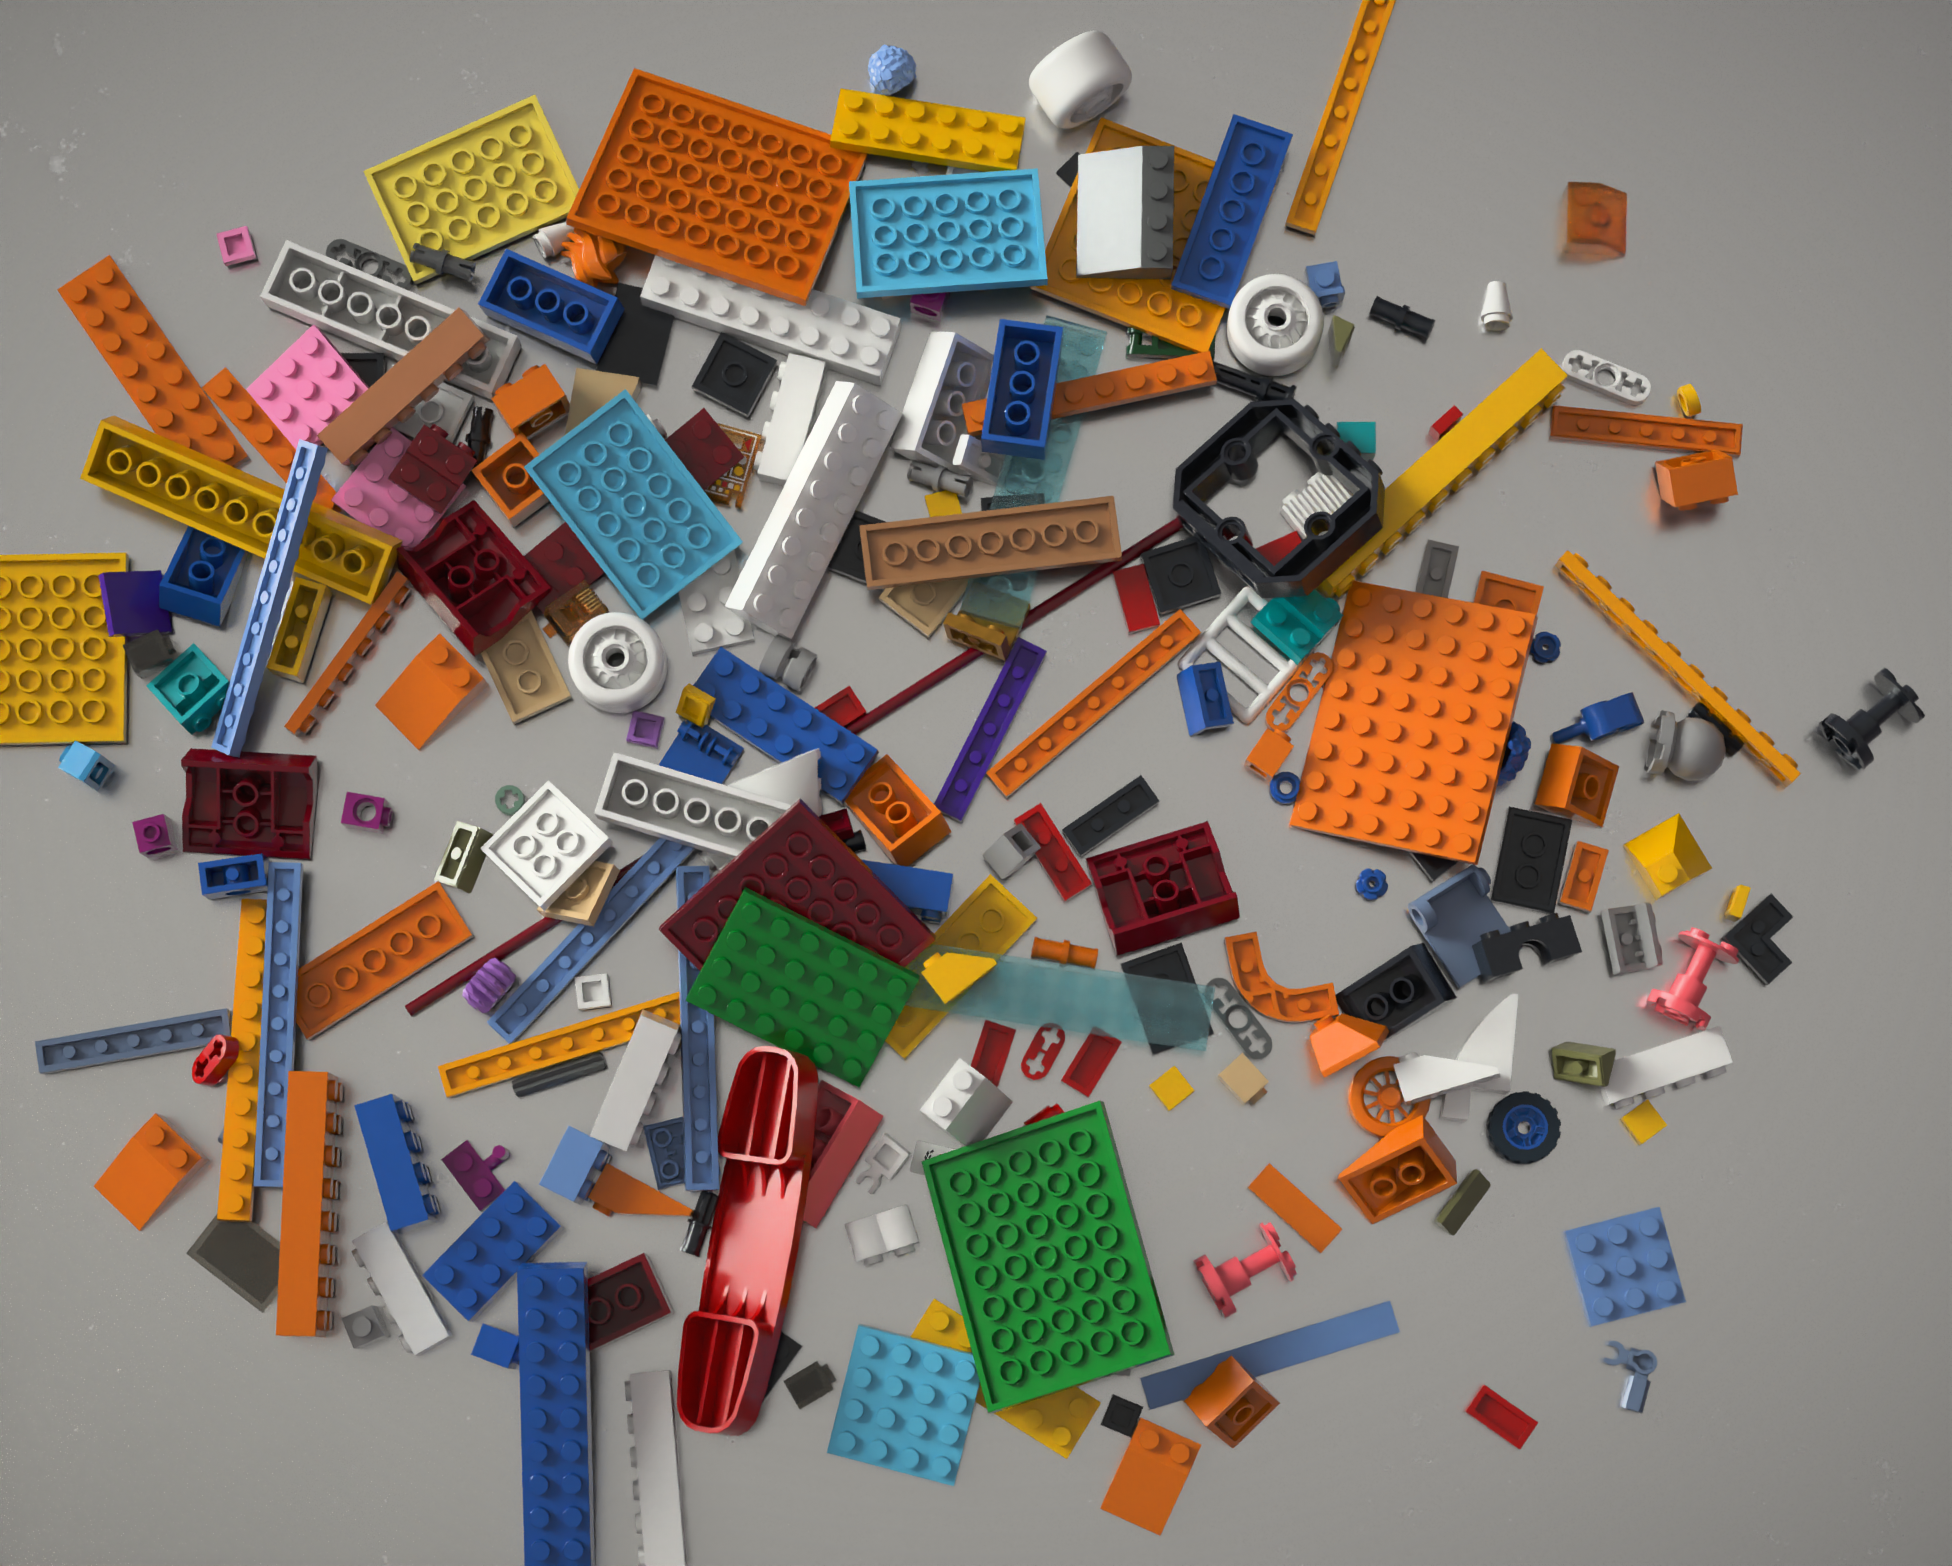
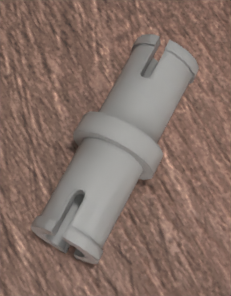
(940, 478)

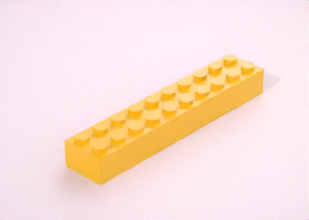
(1453, 459)
(236, 507)

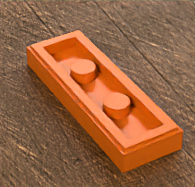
(1294, 1208)

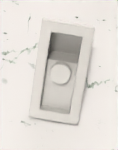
(975, 463)

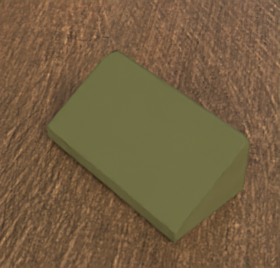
(1340, 335)
(463, 857)
(1583, 1063)
(1462, 1202)

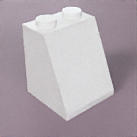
(966, 1104)

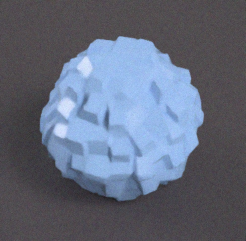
(891, 69)

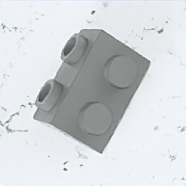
(1632, 938)

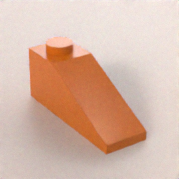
(629, 1196)

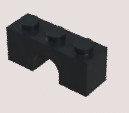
(1552, 939)

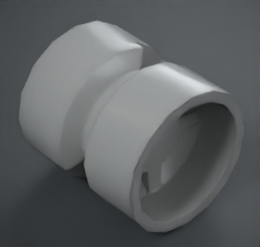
(787, 662)

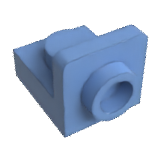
(1326, 283)

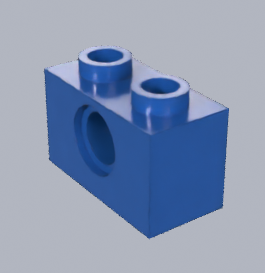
(234, 876)
(497, 1346)

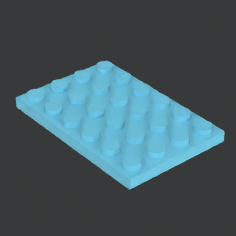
(947, 233)
(633, 504)

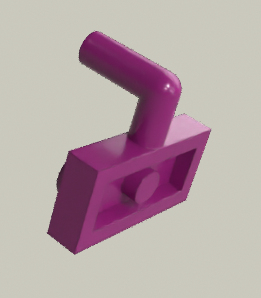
(476, 1174)

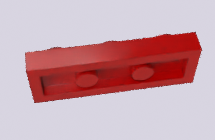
(1054, 853)

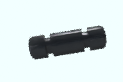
(1732, 744)

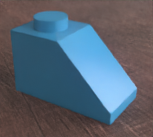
(85, 765)

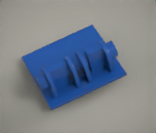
(702, 753)

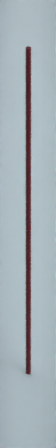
(855, 727)

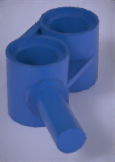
(1604, 719)

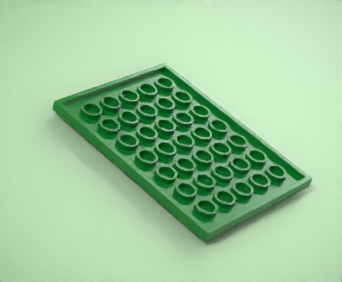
(1047, 1257)

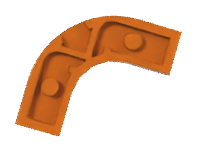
(1266, 995)

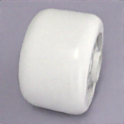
(1080, 79)
(1272, 348)
(631, 683)

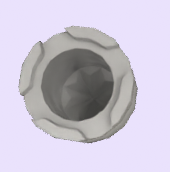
(1687, 747)

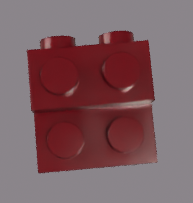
(433, 468)

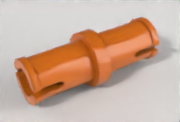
(1064, 952)

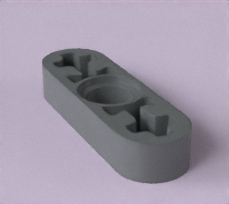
(352, 249)
(1251, 1019)

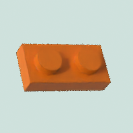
(1583, 876)

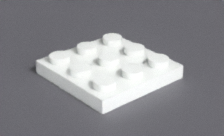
(546, 845)

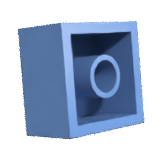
(575, 1165)

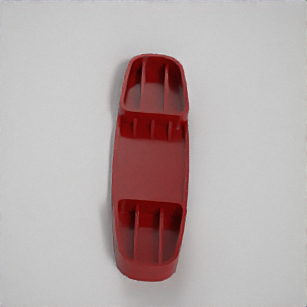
(752, 1242)

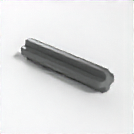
(559, 1074)

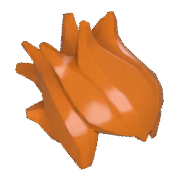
(594, 257)

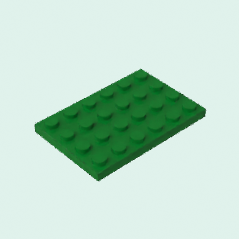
(802, 987)

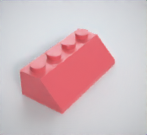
(840, 1136)

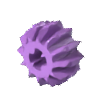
(489, 985)

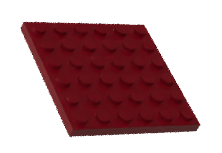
(811, 873)

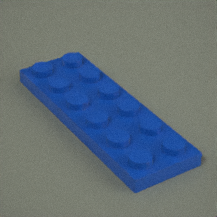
(1231, 211)
(783, 723)

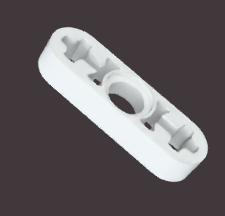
(1623, 395)

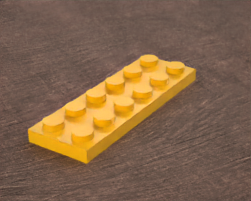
(927, 132)
(985, 922)
(1051, 1420)

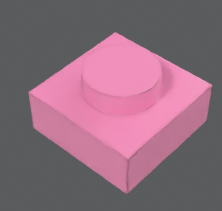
(236, 245)

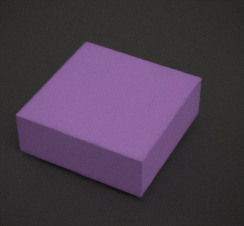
(645, 729)

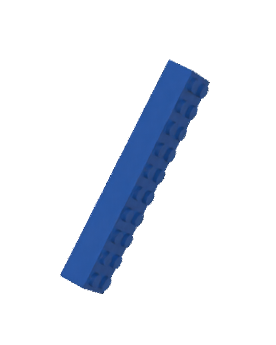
(555, 1414)

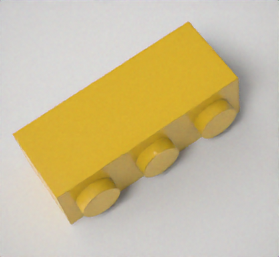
(299, 630)

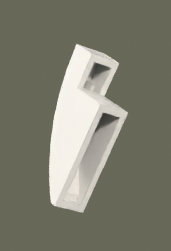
(1487, 1045)

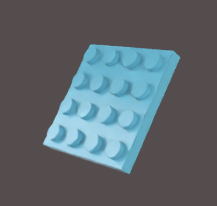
(905, 1405)

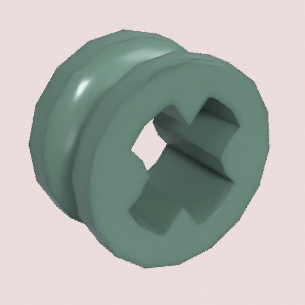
(501, 795)

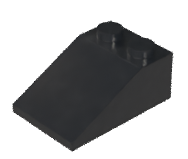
(1398, 991)

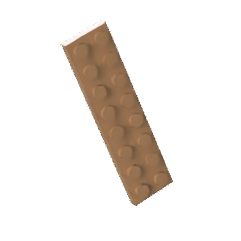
(990, 543)

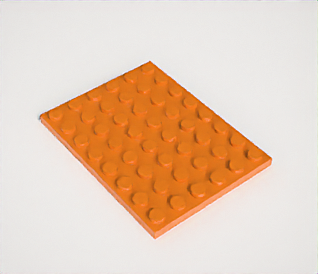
(717, 187)
(1414, 722)

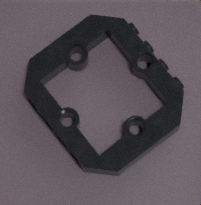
(1316, 555)

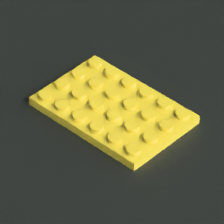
(475, 186)

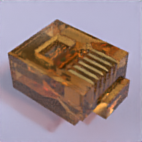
(572, 611)

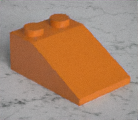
(431, 692)
(896, 812)
(1400, 1170)
(150, 1171)
(1150, 1476)

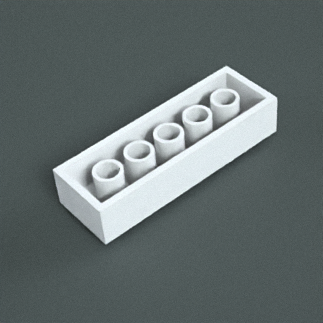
(683, 807)

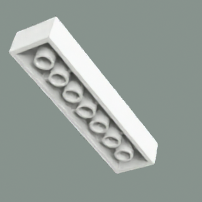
(377, 314)
(826, 329)
(813, 509)

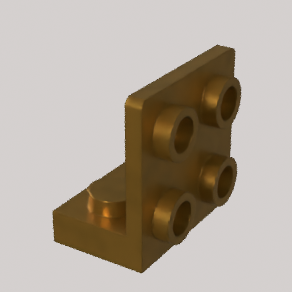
(981, 634)

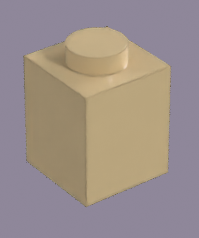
(1244, 1080)

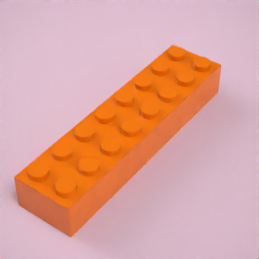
(308, 1204)

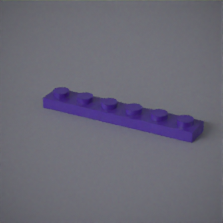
(990, 729)

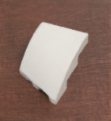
(788, 781)

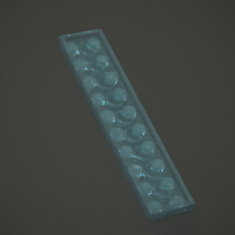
(1035, 482)
(1077, 1000)

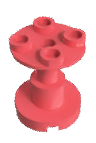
(1688, 990)
(1234, 1274)

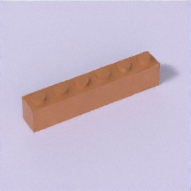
(404, 387)

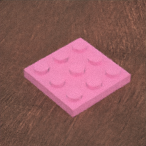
(307, 387)
(381, 503)

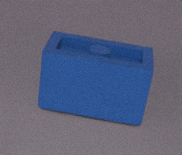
(1204, 697)

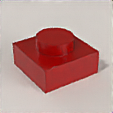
(1445, 423)

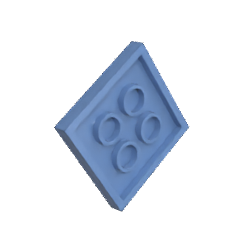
(1624, 1266)

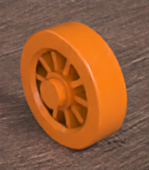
(1386, 1098)

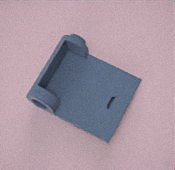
(1454, 919)

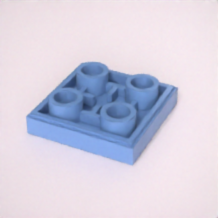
(667, 1152)

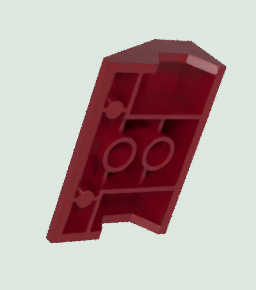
(473, 577)
(249, 803)
(1162, 888)

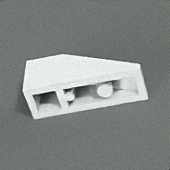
(1435, 1076)

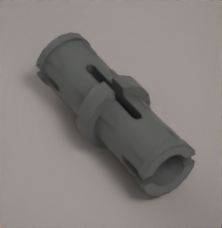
(442, 262)

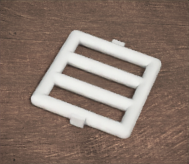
(1208, 642)

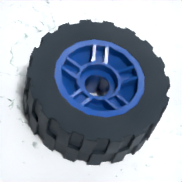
(1534, 1112)

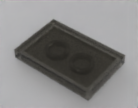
(241, 1258)

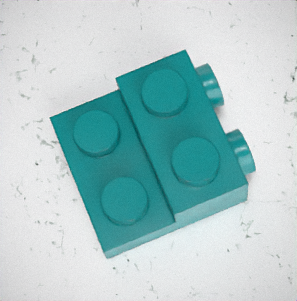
(1298, 622)
(191, 689)

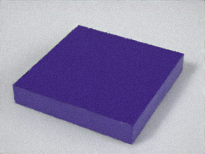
(133, 603)

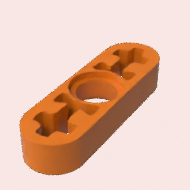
(1319, 679)

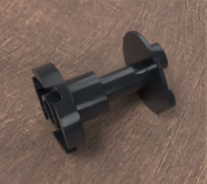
(1863, 727)

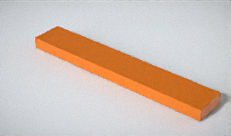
(1644, 431)

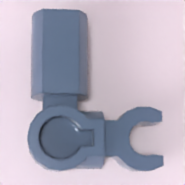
(1642, 1363)

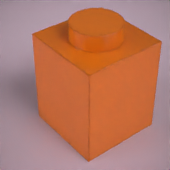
(1270, 753)

